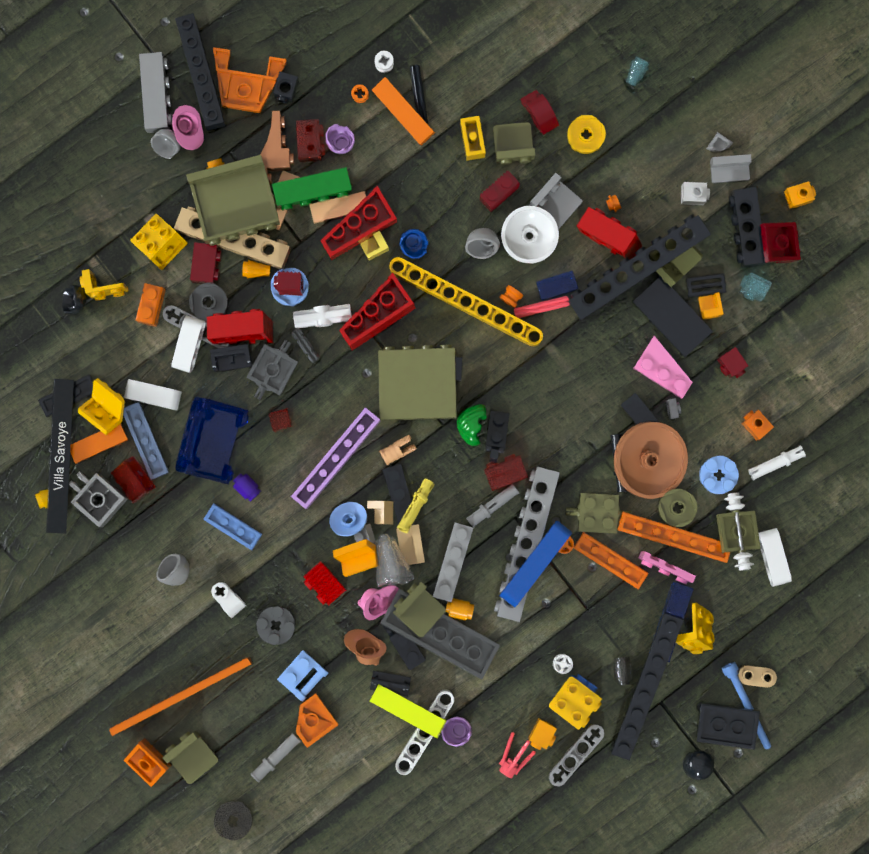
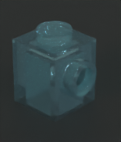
(754, 287)

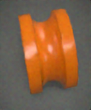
(364, 90)

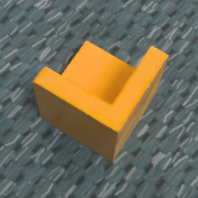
(710, 306)

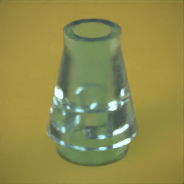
(637, 71)

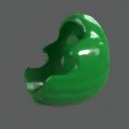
(468, 423)

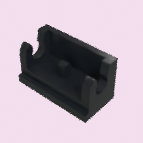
(231, 358)

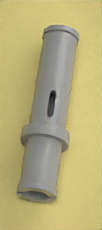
(491, 506)
(269, 763)

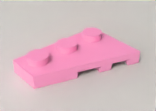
(663, 369)
(665, 568)

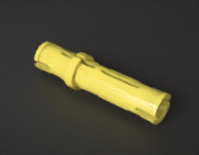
(412, 511)

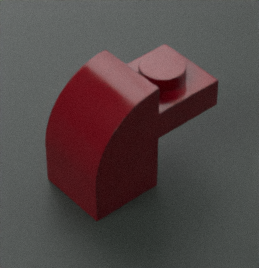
(540, 111)

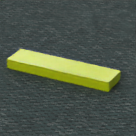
(408, 711)

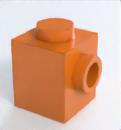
(757, 424)

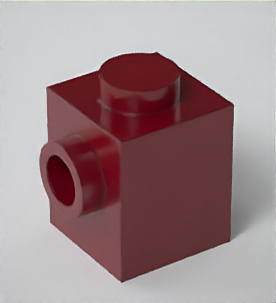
(732, 363)

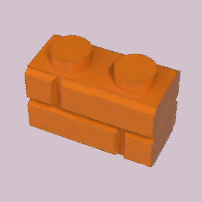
(150, 305)

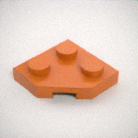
(314, 720)

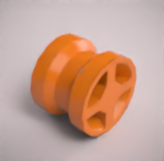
(511, 296)
(567, 547)

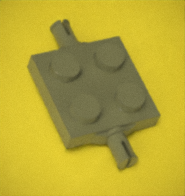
(597, 513)

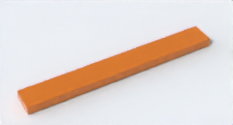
(180, 696)

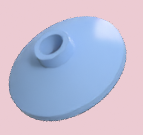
(345, 513)

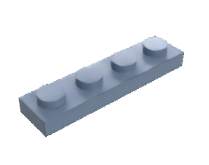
(145, 441)

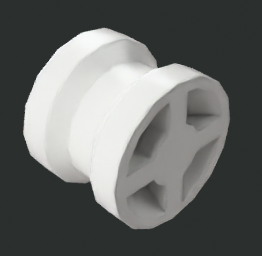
(385, 66)
(565, 665)

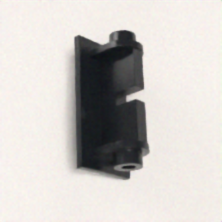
(396, 683)

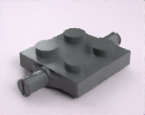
(272, 369)

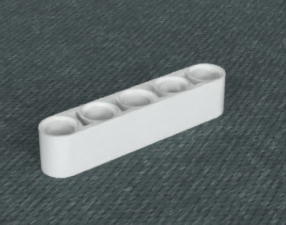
(422, 741)

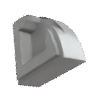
(719, 143)

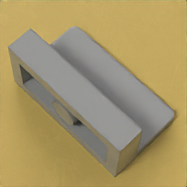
(730, 168)

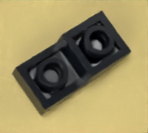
(638, 410)

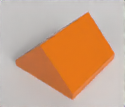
(147, 762)

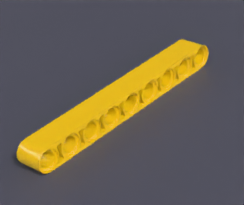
(459, 294)

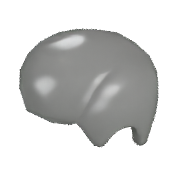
(165, 143)

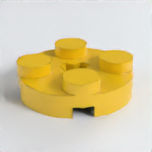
(578, 142)

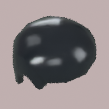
(73, 299)
(698, 765)

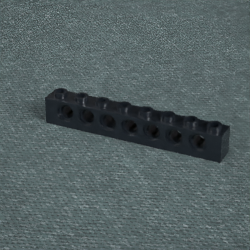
(584, 308)

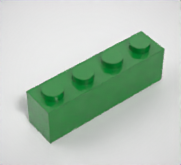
(311, 188)

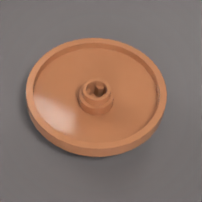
(650, 459)

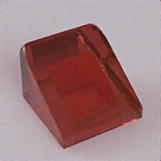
(280, 420)

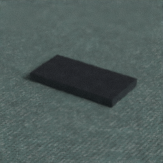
(672, 316)

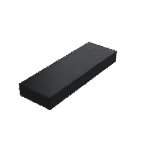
(81, 390)

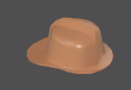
(365, 646)

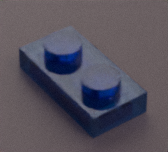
(556, 285)

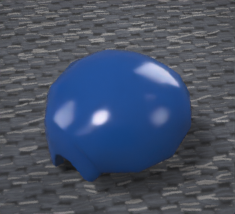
(414, 243)

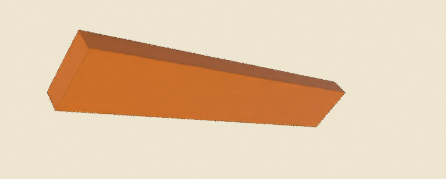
(672, 536)

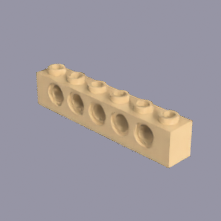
(277, 259)

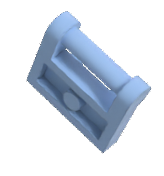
(297, 671)

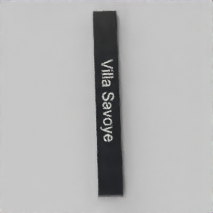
(59, 456)

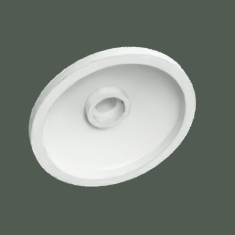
(530, 220)

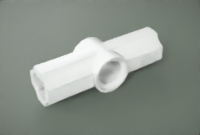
(322, 316)

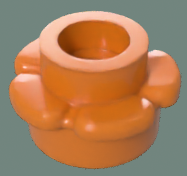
(613, 203)

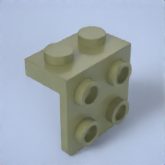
(513, 143)
(678, 267)
(419, 610)
(191, 757)

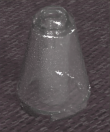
(392, 565)

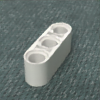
(188, 344)
(152, 394)
(774, 557)

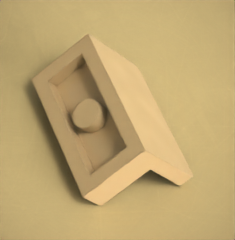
(411, 545)

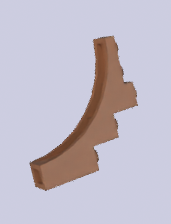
(273, 154)

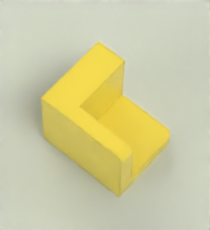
(374, 246)

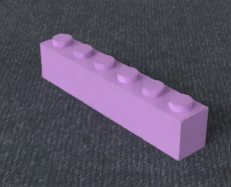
(336, 458)

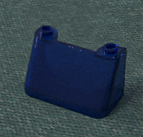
(210, 439)

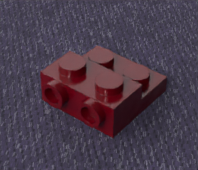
(780, 242)

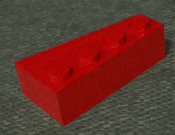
(360, 224)
(377, 313)

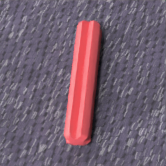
(541, 307)

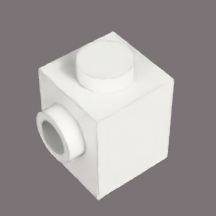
(694, 193)

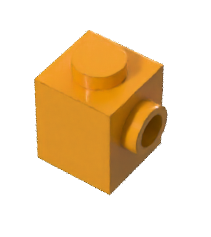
(800, 195)
(542, 735)

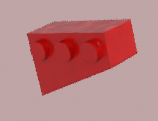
(609, 233)
(239, 327)

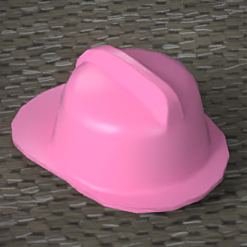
(188, 127)
(376, 601)

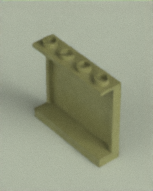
(233, 200)
(417, 383)

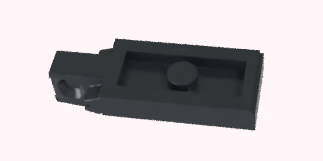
(497, 434)

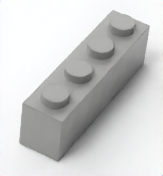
(154, 91)
(452, 562)

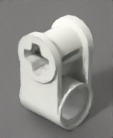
(230, 602)

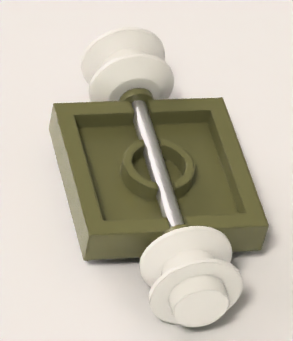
(738, 531)

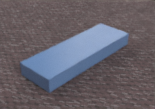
(232, 526)

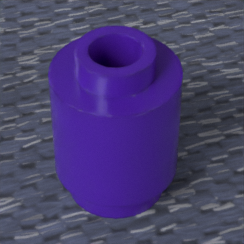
(246, 487)

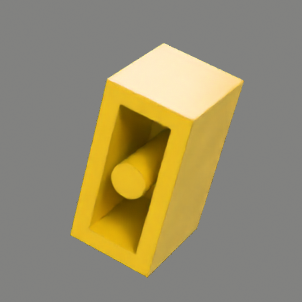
(472, 138)

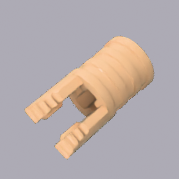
(393, 451)

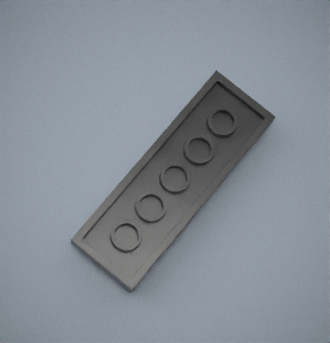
(448, 640)

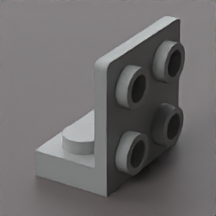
(557, 200)

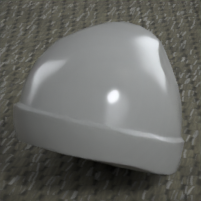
(482, 243)
(173, 570)

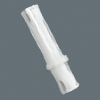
(777, 462)

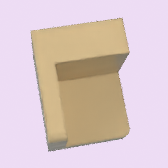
(383, 511)

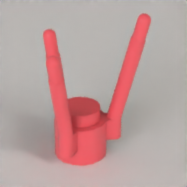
(511, 767)

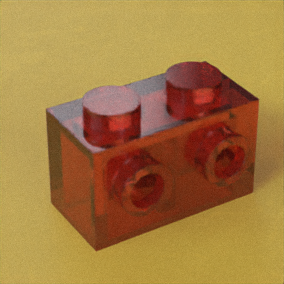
(309, 140)

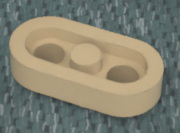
(757, 676)

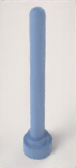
(731, 671)

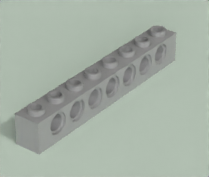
(550, 479)

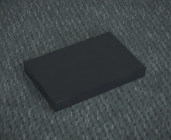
(728, 726)

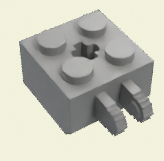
(87, 501)

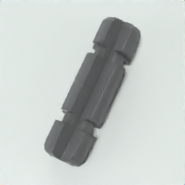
(305, 345)

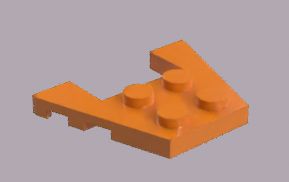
(243, 89)

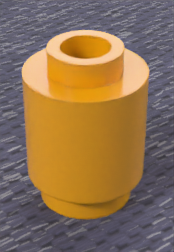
(460, 609)

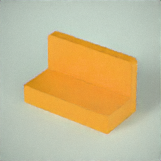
(357, 557)

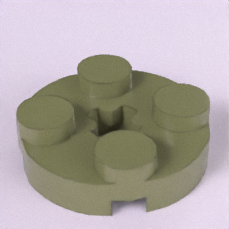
(683, 498)

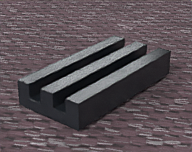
(701, 278)

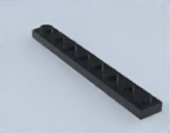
(647, 685)

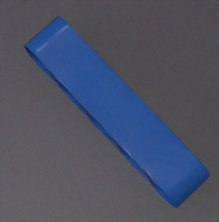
(535, 564)

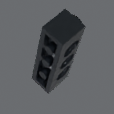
(750, 199)

